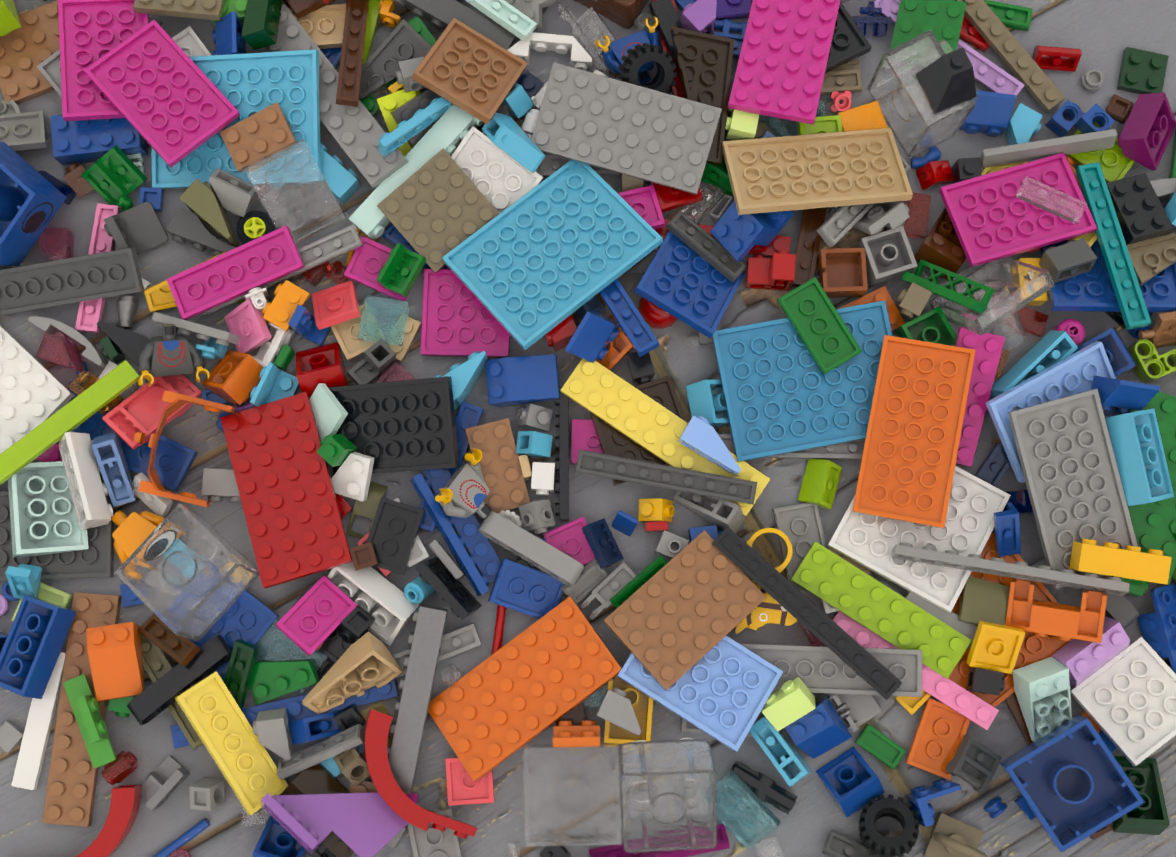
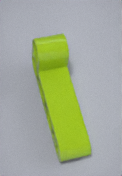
(1152, 359)

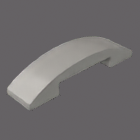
(50, 326)

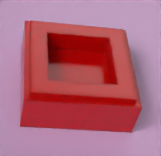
(657, 526)

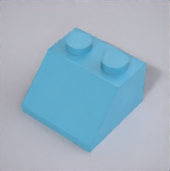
(708, 401)

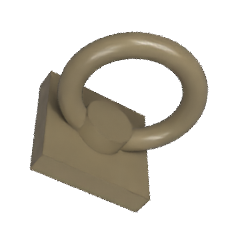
(953, 839)

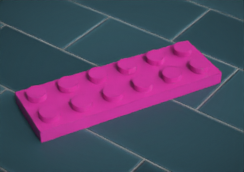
(235, 273)
(984, 369)

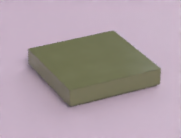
(983, 602)

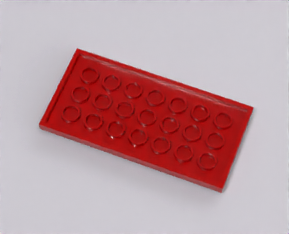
(285, 490)

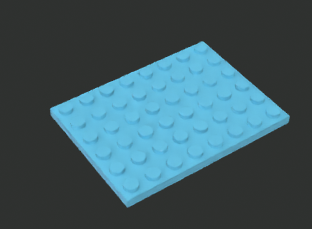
(251, 85)
(552, 251)

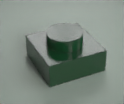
(111, 350)

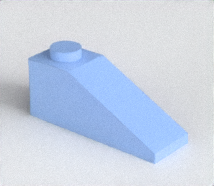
(706, 442)

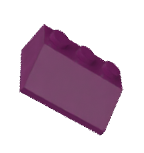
(1148, 130)

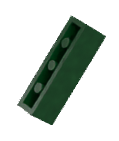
(261, 22)

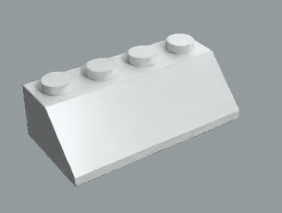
(85, 481)
(377, 597)

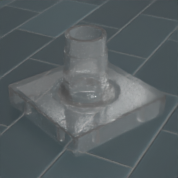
(1014, 288)

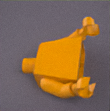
(133, 531)

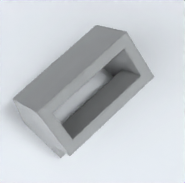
(721, 207)

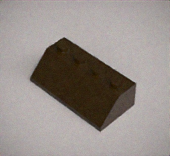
(320, 781)

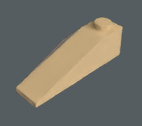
(360, 668)

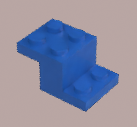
(744, 231)

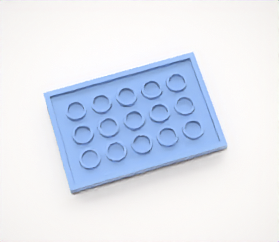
(1058, 381)
(717, 693)

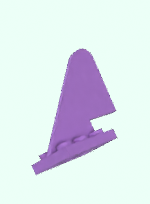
(356, 818)

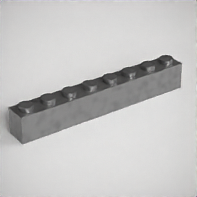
(416, 694)

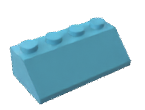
(1140, 457)

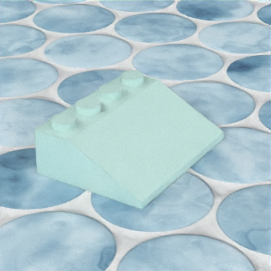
(43, 512)

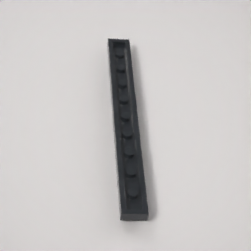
(807, 613)

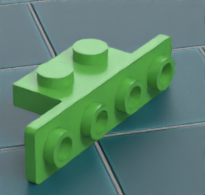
(90, 721)

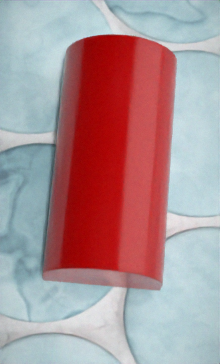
(1056, 58)

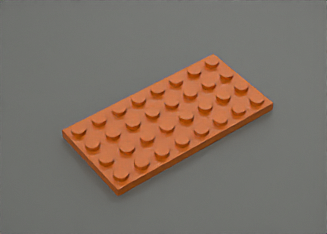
(914, 431)
(523, 688)

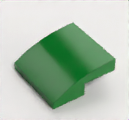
(114, 175)

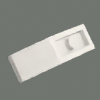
(551, 42)

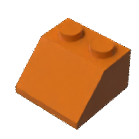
(234, 377)

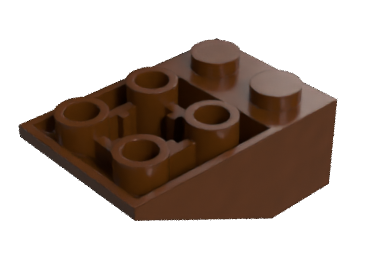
(942, 246)

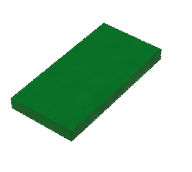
(819, 326)

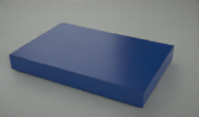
(525, 589)

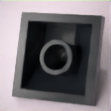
(948, 81)

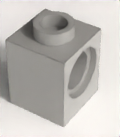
(207, 794)

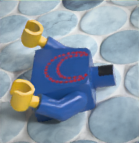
(615, 50)

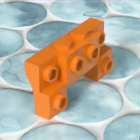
(1056, 619)

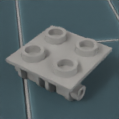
(853, 708)

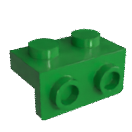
(401, 270)

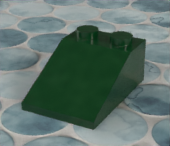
(1152, 815)

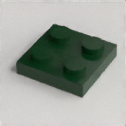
(1142, 71)

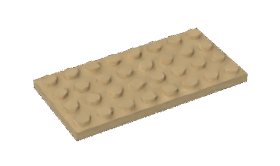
(815, 171)

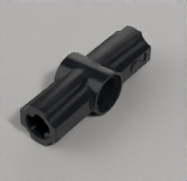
(765, 788)

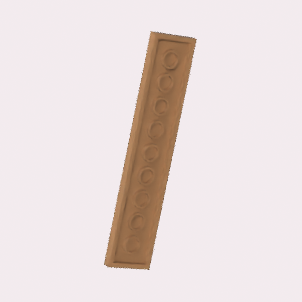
(71, 772)

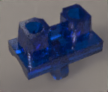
(879, 23)

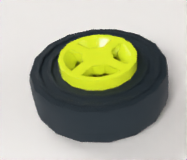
(251, 223)

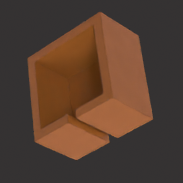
(842, 272)

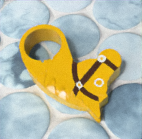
(769, 610)

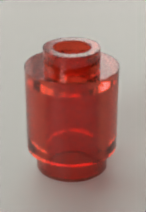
(119, 769)

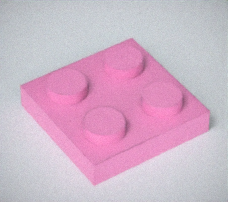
(249, 325)

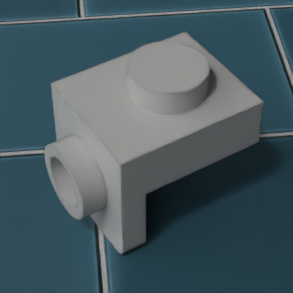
(534, 416)

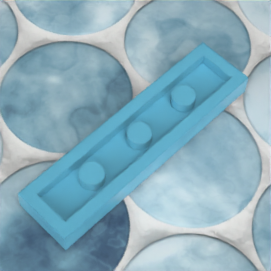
(410, 128)

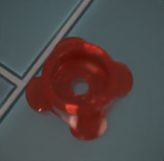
(332, 274)

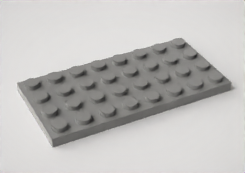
(625, 128)
(1071, 476)

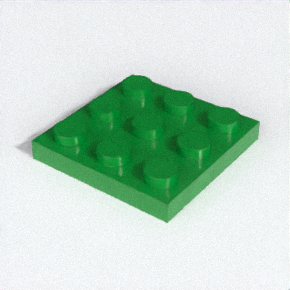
(919, 16)

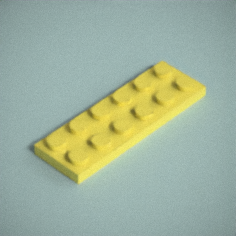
(231, 741)

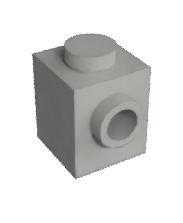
(405, 73)
(670, 544)

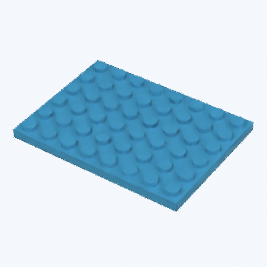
(782, 399)

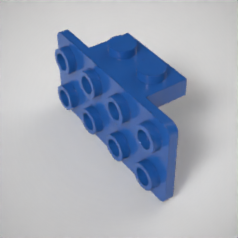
(1160, 626)

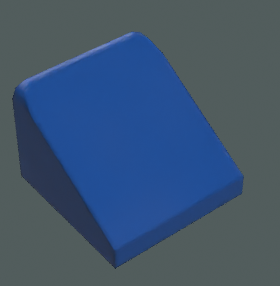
(624, 523)

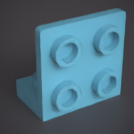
(273, 386)

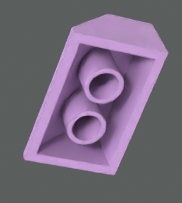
(1087, 657)

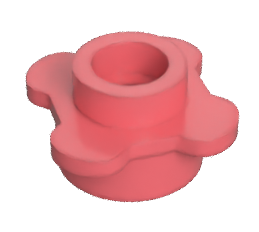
(836, 97)

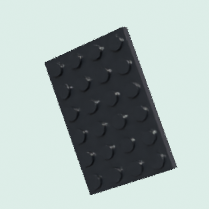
(401, 423)

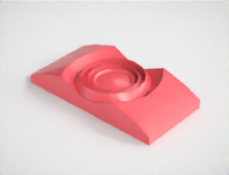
(145, 407)

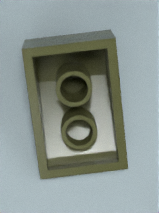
(204, 202)

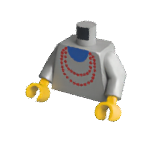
(466, 490)

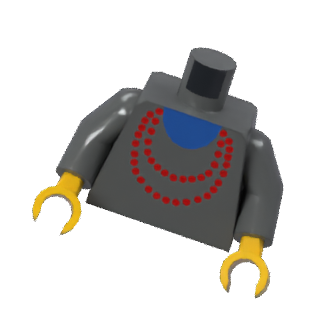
(170, 356)

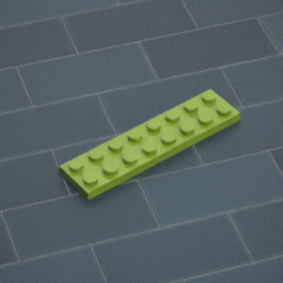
(880, 609)

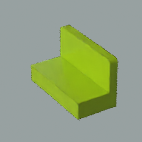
(820, 483)

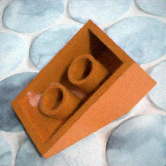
(116, 660)

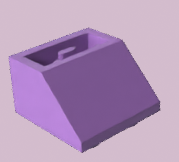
(700, 16)

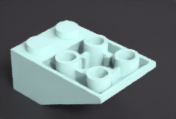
(1043, 695)

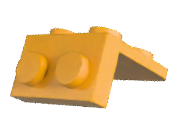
(284, 304)

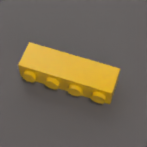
(1119, 562)

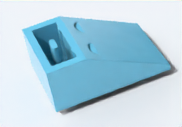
(465, 376)

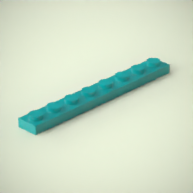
(1113, 246)

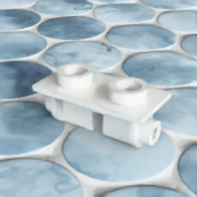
(258, 297)

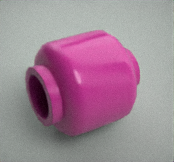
(1073, 328)

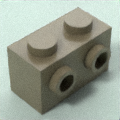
(913, 300)

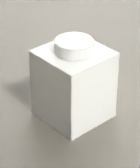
(543, 478)

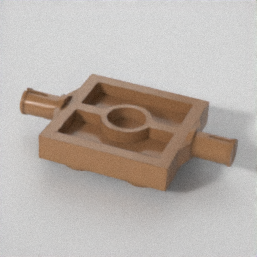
(1163, 331)

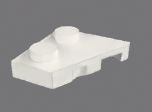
(354, 476)

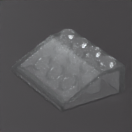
(294, 191)

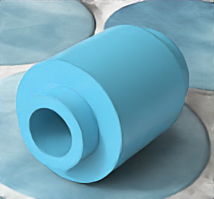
(418, 590)

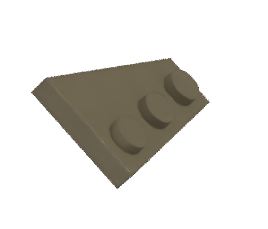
(1152, 256)

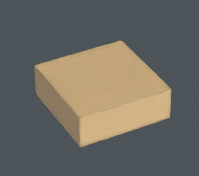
(525, 466)

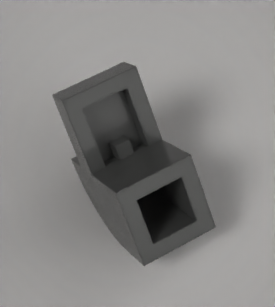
(375, 363)

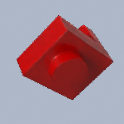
(934, 173)

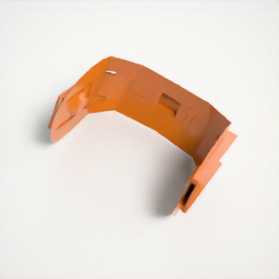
(155, 485)

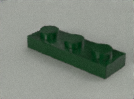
(240, 670)

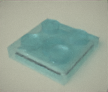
(383, 320)

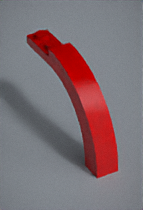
(378, 766)
(121, 817)

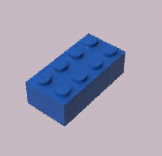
(91, 139)

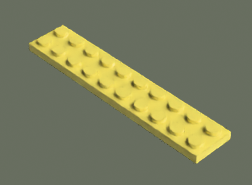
(645, 422)

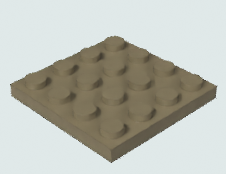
(437, 209)

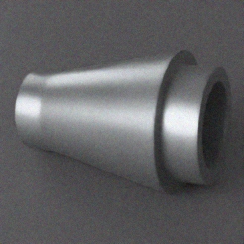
(126, 309)

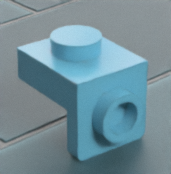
(211, 349)

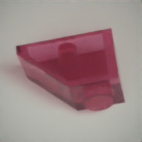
(57, 243)
(60, 351)

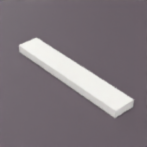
(38, 731)

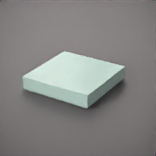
(327, 411)

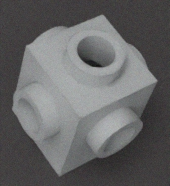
(537, 516)

